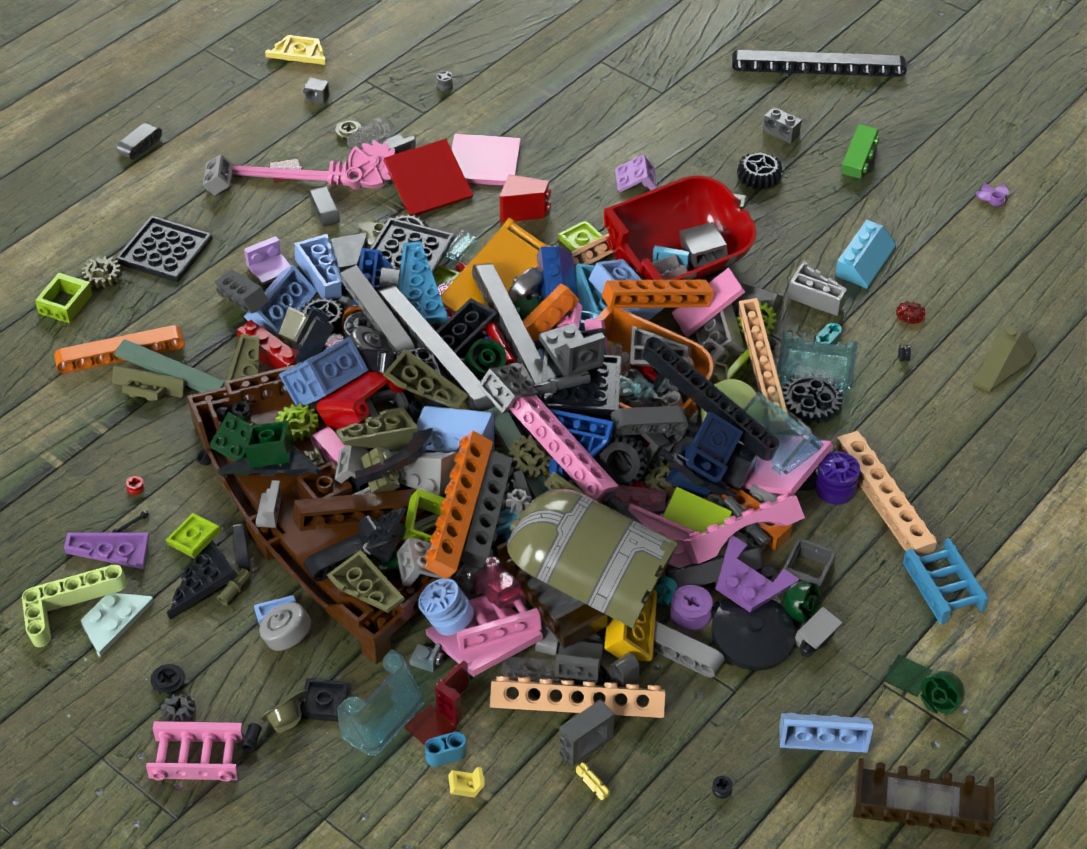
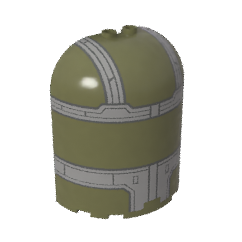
(590, 552)

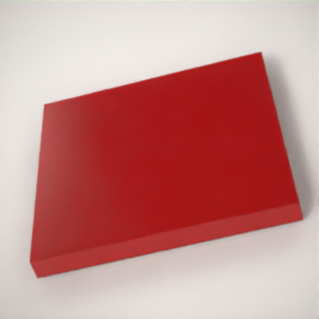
(428, 177)

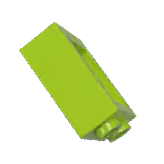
(61, 282)
(423, 500)

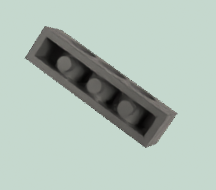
(241, 291)

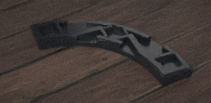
(408, 454)

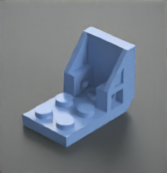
(323, 372)

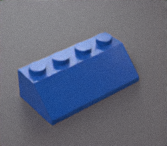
(557, 269)

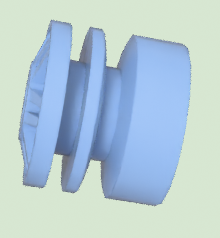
(446, 606)

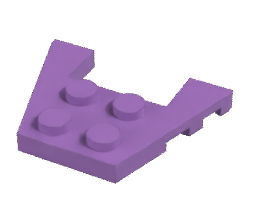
(745, 584)

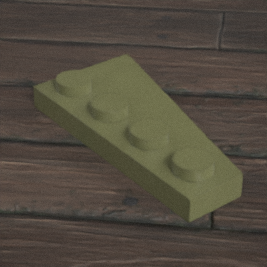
(245, 358)

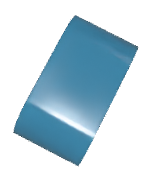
(444, 747)

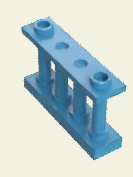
(933, 593)

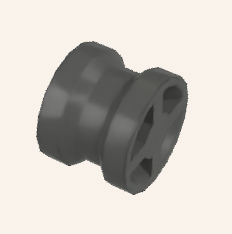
(444, 80)

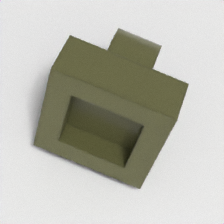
(315, 457)

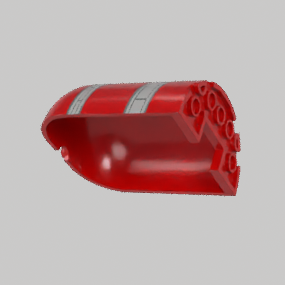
(663, 212)

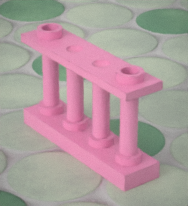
(500, 629)
(195, 732)

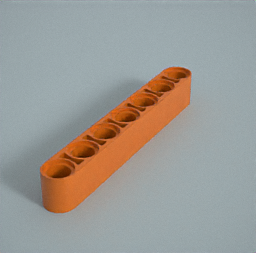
(103, 351)

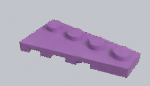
(116, 548)

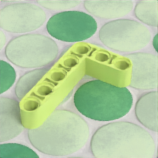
(66, 592)

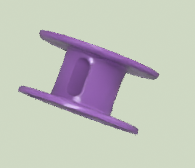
(691, 607)

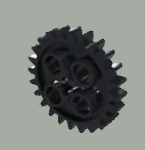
(812, 398)

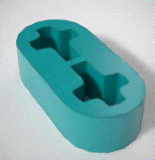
(832, 338)
(665, 589)

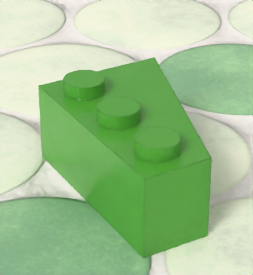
(860, 151)

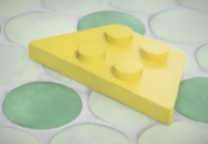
(298, 49)

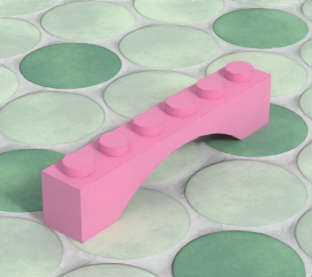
(708, 544)

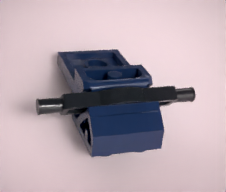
(702, 465)

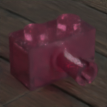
(496, 584)

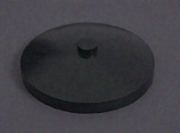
(753, 638)

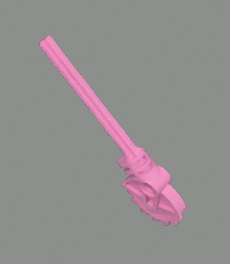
(362, 163)

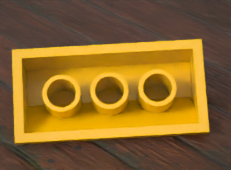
(636, 640)

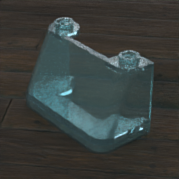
(818, 358)
(795, 441)
(375, 722)

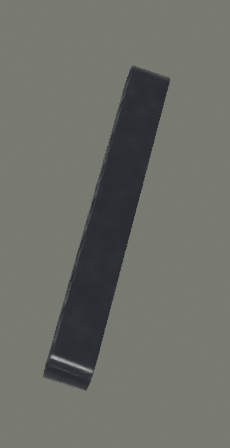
(709, 397)

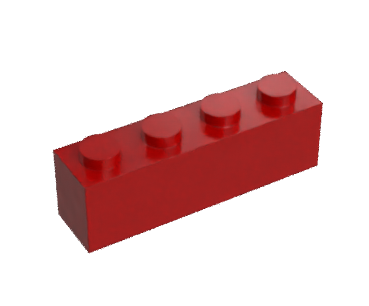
(272, 350)

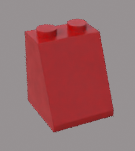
(524, 199)

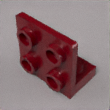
(449, 690)

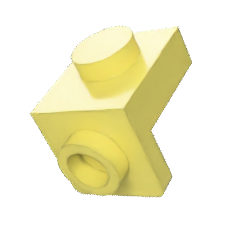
(466, 783)

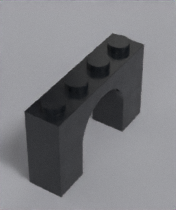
(311, 335)

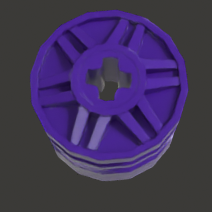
(837, 478)

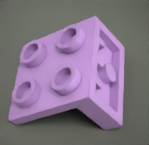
(635, 172)
(266, 260)

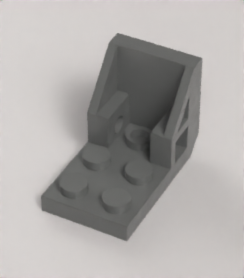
(572, 351)

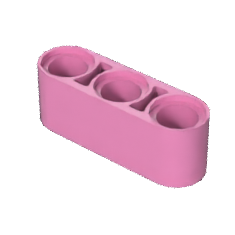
(328, 444)

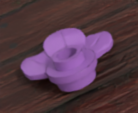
(993, 196)

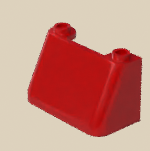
(348, 402)

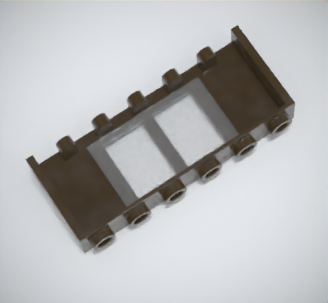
(561, 613)
(924, 800)

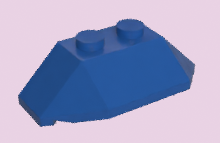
(371, 264)
(588, 431)

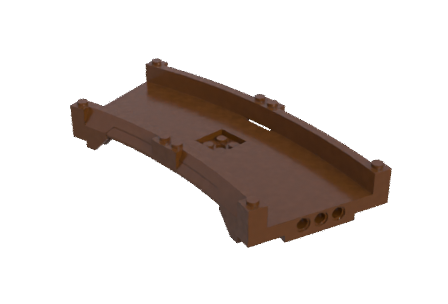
(267, 397)

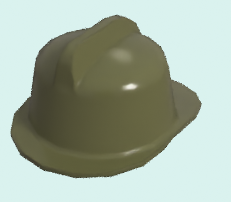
(287, 714)

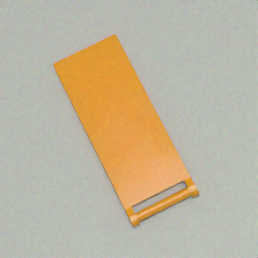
(508, 255)

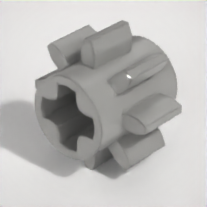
(517, 501)

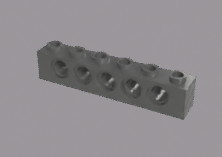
(494, 480)

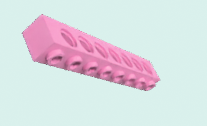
(564, 447)

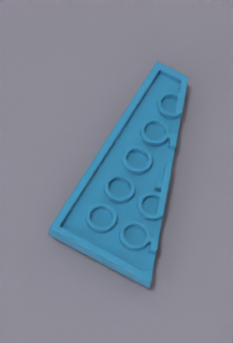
(418, 283)

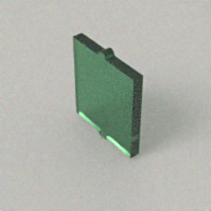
(907, 675)

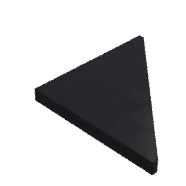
(297, 466)
(201, 578)

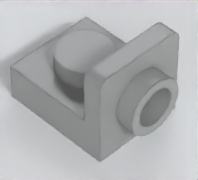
(427, 657)

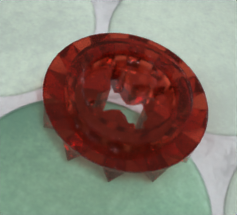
(908, 317)

